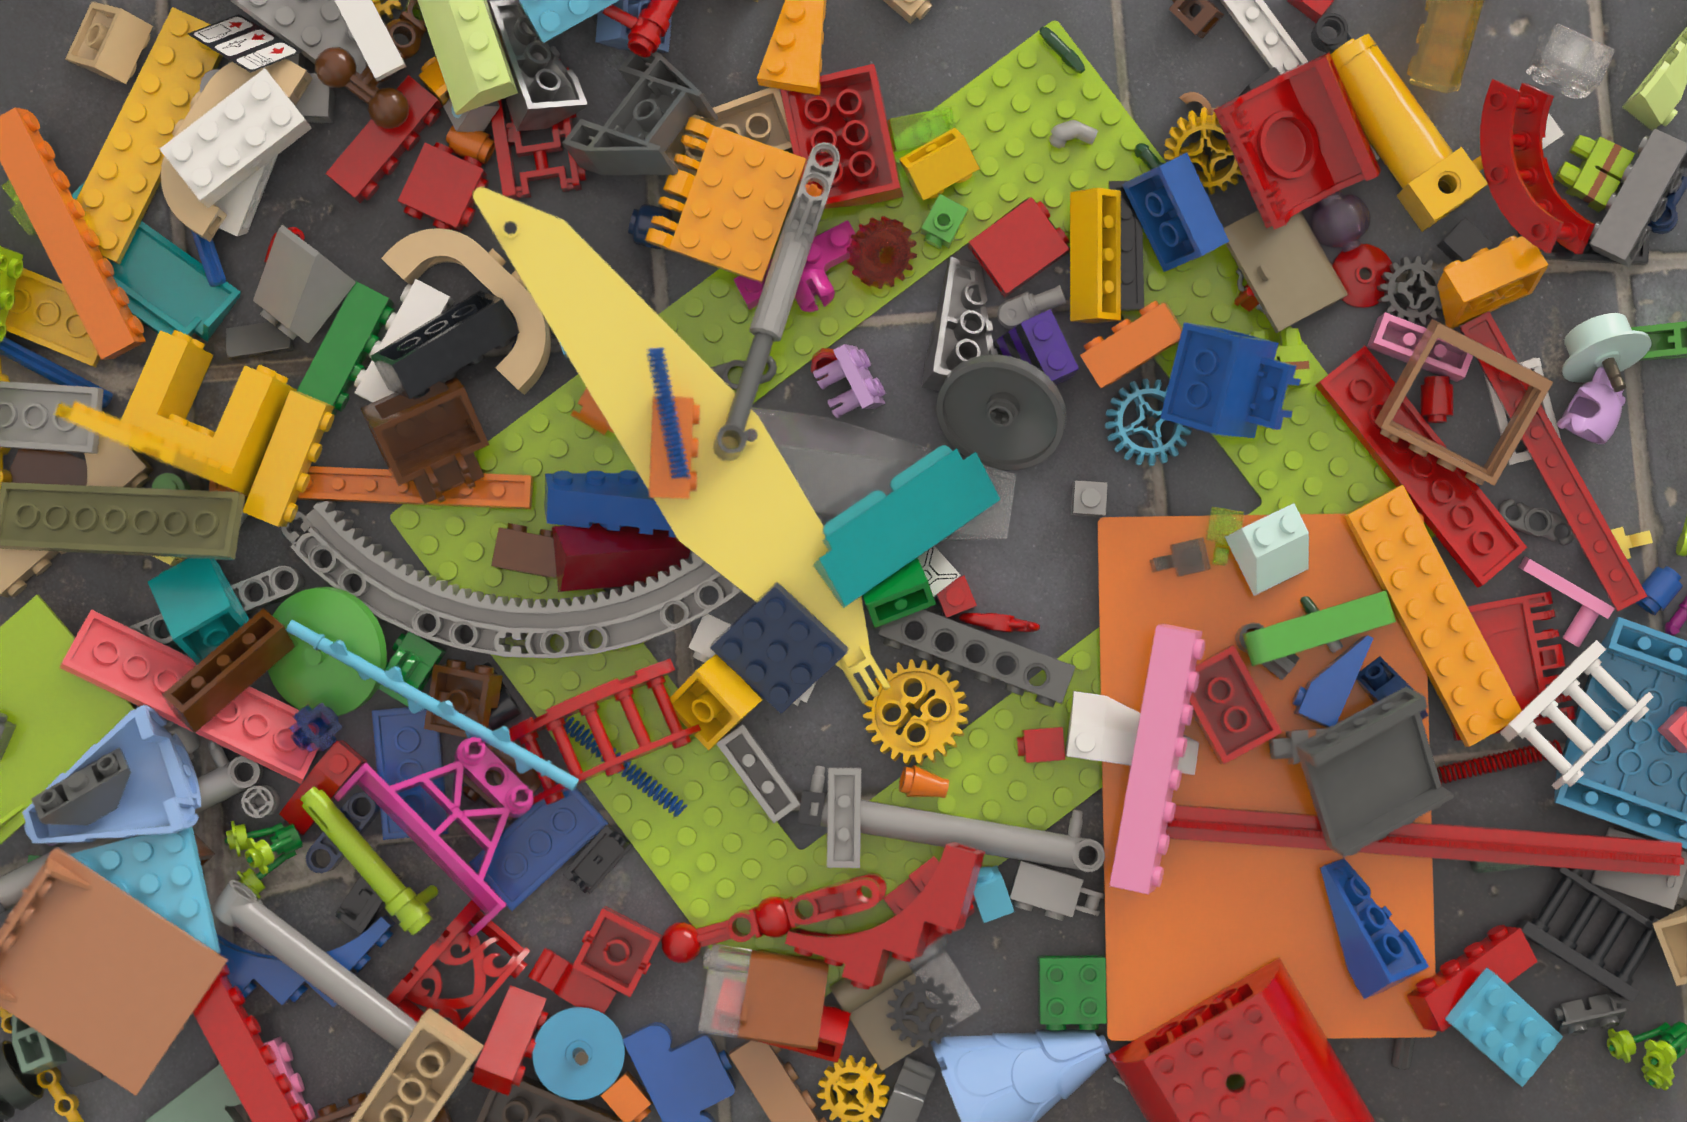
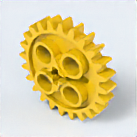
(938, 730)

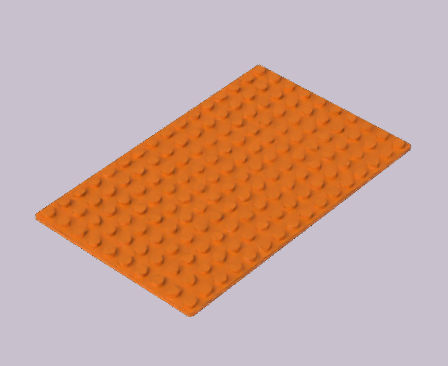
(1235, 903)

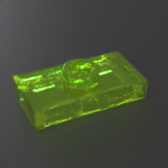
(919, 128)

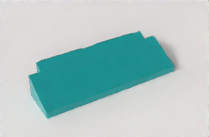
(169, 286)
(893, 530)

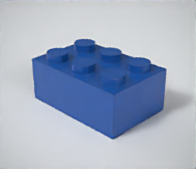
(1175, 212)

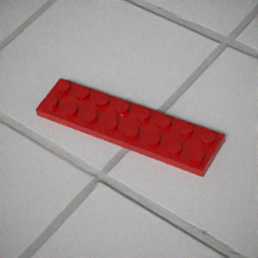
(1448, 500)

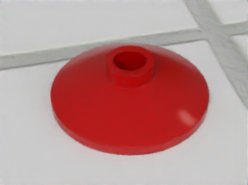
(1347, 266)

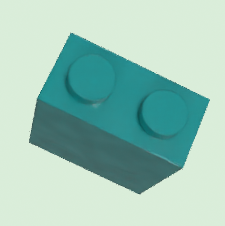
(198, 606)

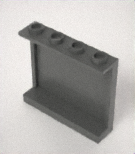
(1372, 772)

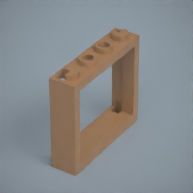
(1514, 430)

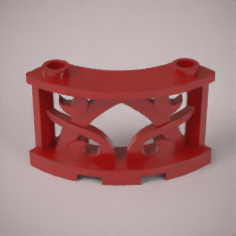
(411, 990)

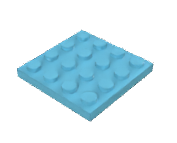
(162, 875)

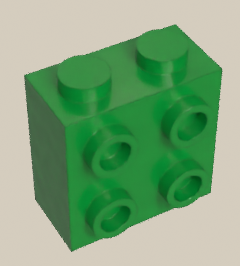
(1072, 991)

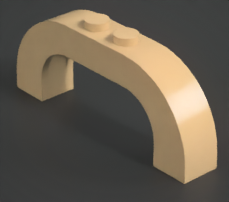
(179, 196)
(430, 247)

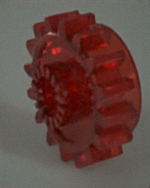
(867, 244)

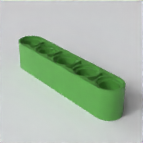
(1319, 628)

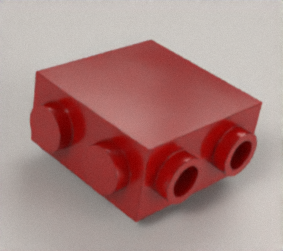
(443, 187)

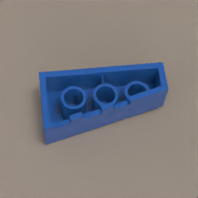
(604, 499)

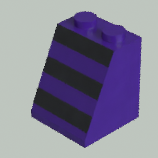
(1041, 345)

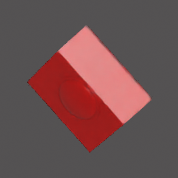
(1297, 140)

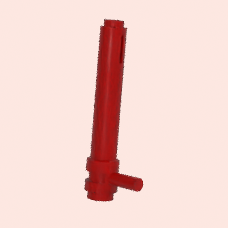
(647, 28)

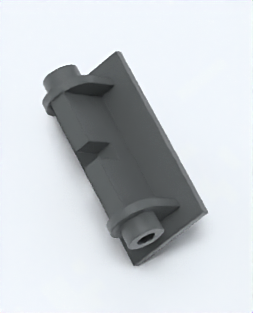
(1602, 1013)

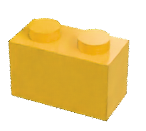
(939, 164)

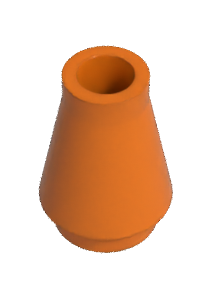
(921, 783)

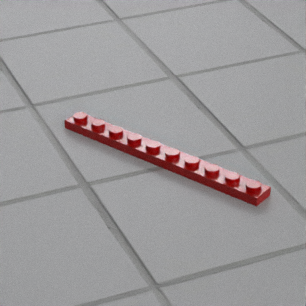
(1560, 475)

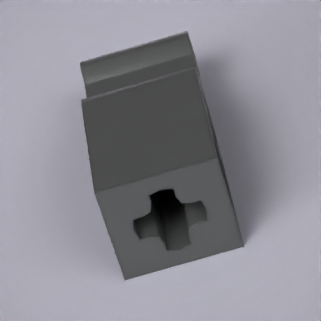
(908, 1092)

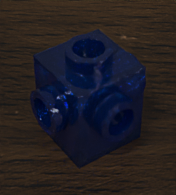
(323, 720)

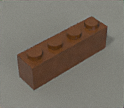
(228, 670)

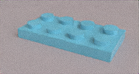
(1504, 1027)

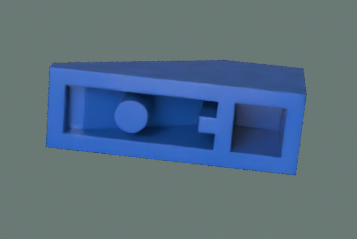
(1329, 690)

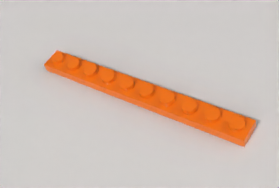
(380, 487)

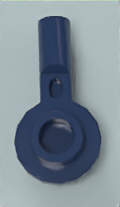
(1670, 216)

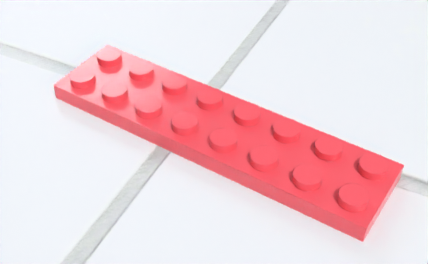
(145, 669)

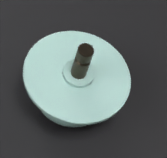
(1604, 343)

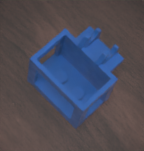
(1227, 382)

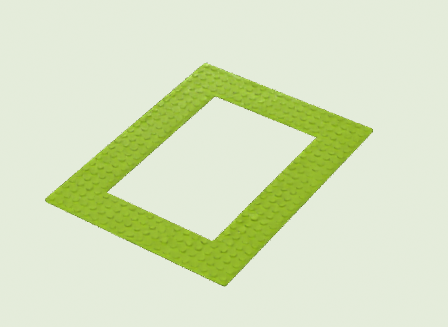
(723, 845)

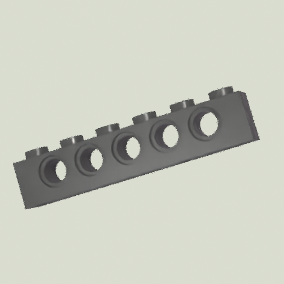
(1058, 672)

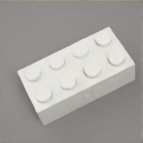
(235, 138)

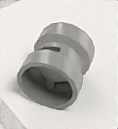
(267, 801)

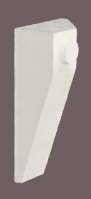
(1108, 731)

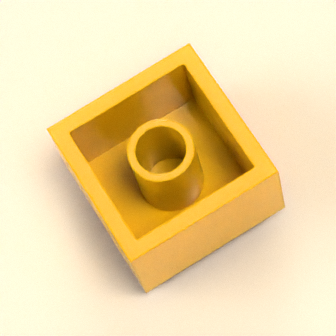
(714, 700)

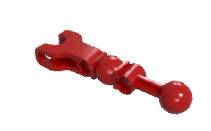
(775, 916)

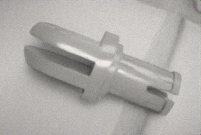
(1027, 305)

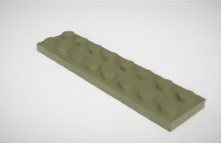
(120, 520)

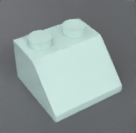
(1271, 549)

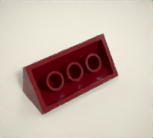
(612, 558)

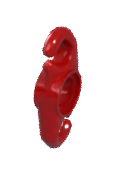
(999, 622)

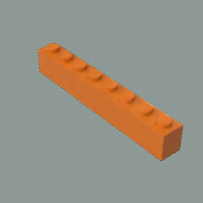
(66, 236)

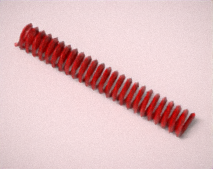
(1494, 766)

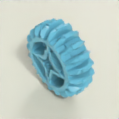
(1153, 436)

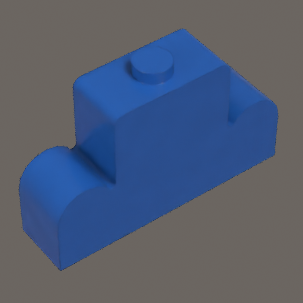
(683, 1077)

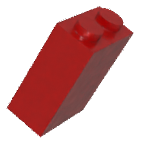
(1019, 246)

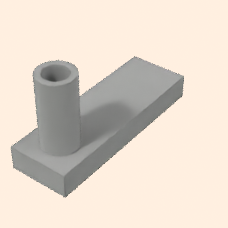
(844, 818)

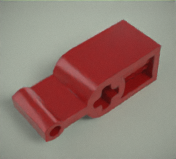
(570, 983)

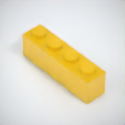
(1095, 255)
(288, 459)

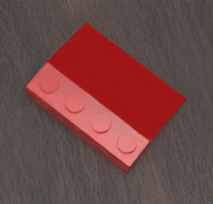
(855, 121)

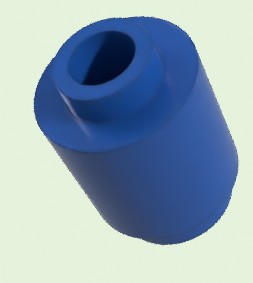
(1660, 588)

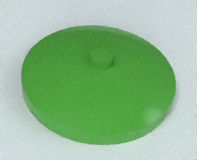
(312, 675)

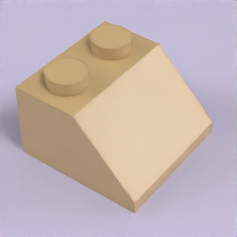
(109, 42)

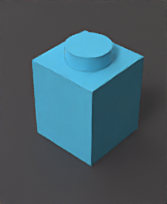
(992, 894)

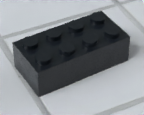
(445, 345)

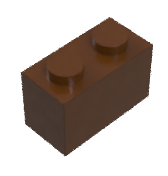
(525, 551)

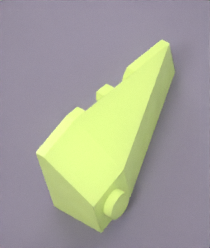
(1662, 88)

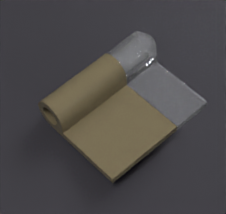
(871, 1006)

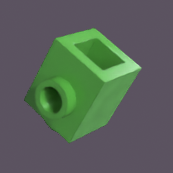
(943, 222)

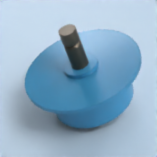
(578, 1053)

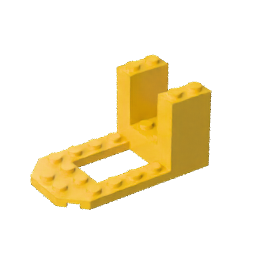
(159, 409)

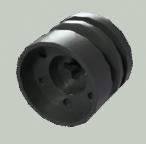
(16, 1088)

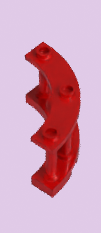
(1519, 172)
(587, 705)

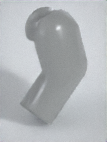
(1070, 130)

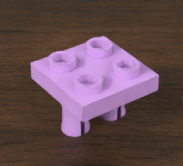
(853, 365)

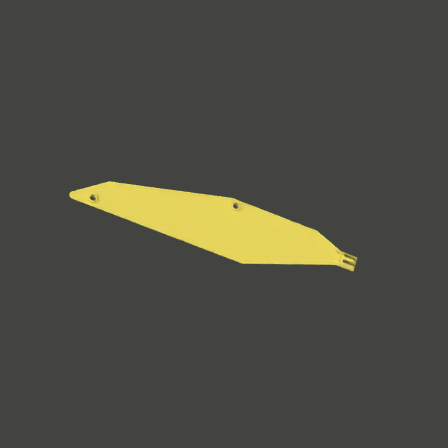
(746, 511)

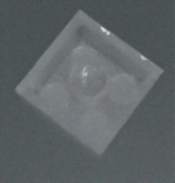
(1569, 61)

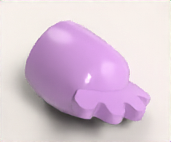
(1594, 410)

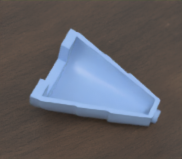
(157, 795)
(1017, 1073)

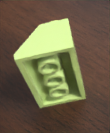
(468, 52)

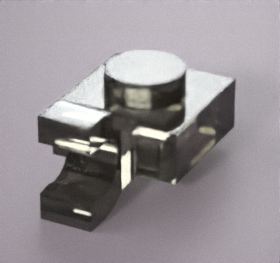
(1186, 558)

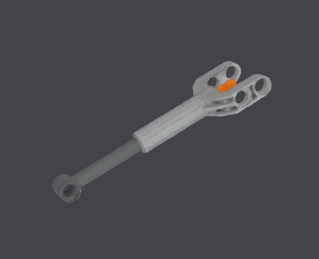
(779, 292)

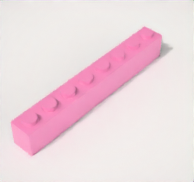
(1156, 758)

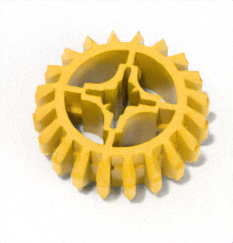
(1220, 149)

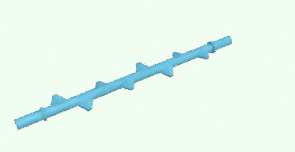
(419, 700)

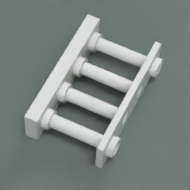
(1547, 706)

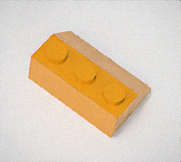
(1489, 280)

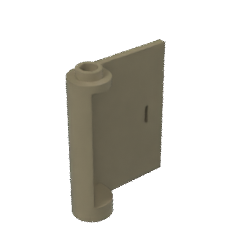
(1284, 268)

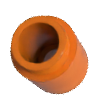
(473, 144)

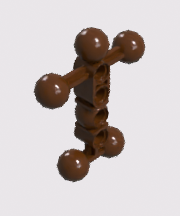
(385, 106)

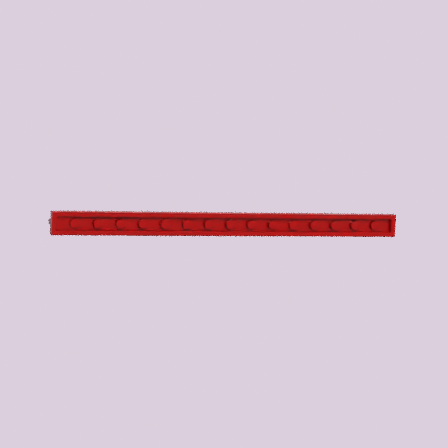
(1435, 841)

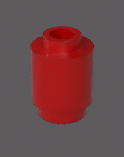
(1437, 399)

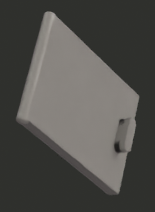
(1647, 887)

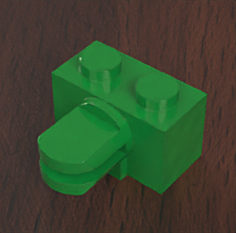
(415, 659)

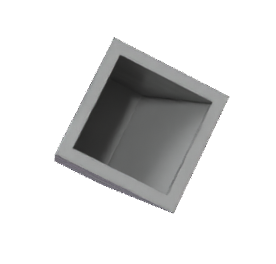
(299, 287)

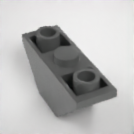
(86, 793)

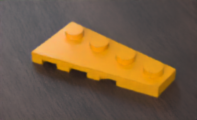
(795, 48)

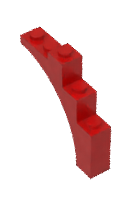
(941, 902)

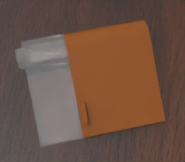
(763, 996)

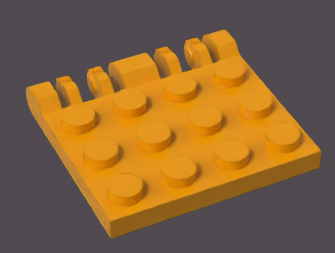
(731, 203)

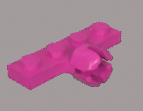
(826, 251)

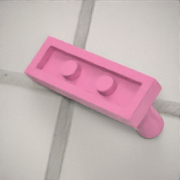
(1590, 608)

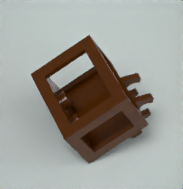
(429, 438)

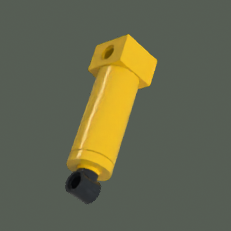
(1400, 128)

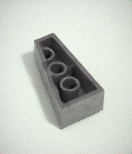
(1640, 197)

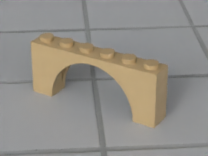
(112, 467)

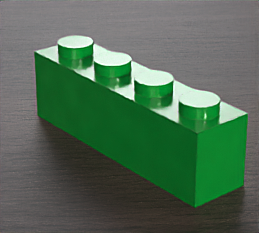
(346, 346)

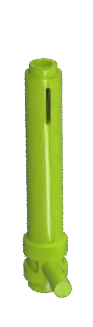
(399, 900)

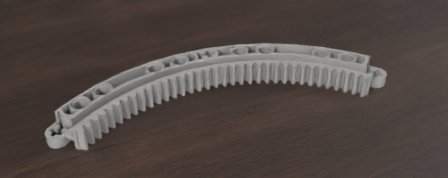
(407, 596)

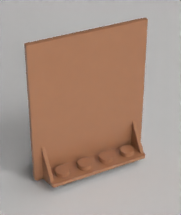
(100, 971)

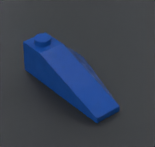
(1371, 944)

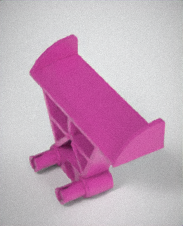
(510, 797)

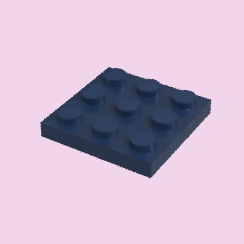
(779, 647)

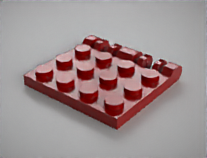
(1513, 643)

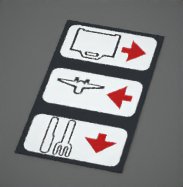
(244, 43)

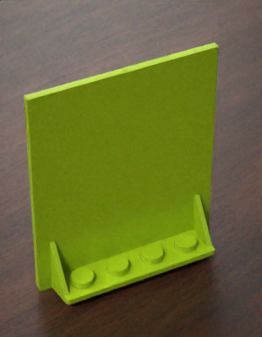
(52, 709)

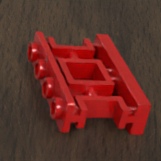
(506, 135)

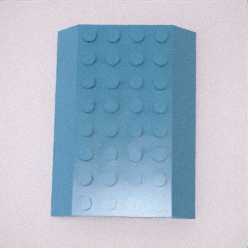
(1638, 773)

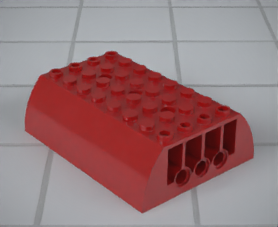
(1246, 1029)

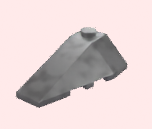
(543, 83)
(960, 323)

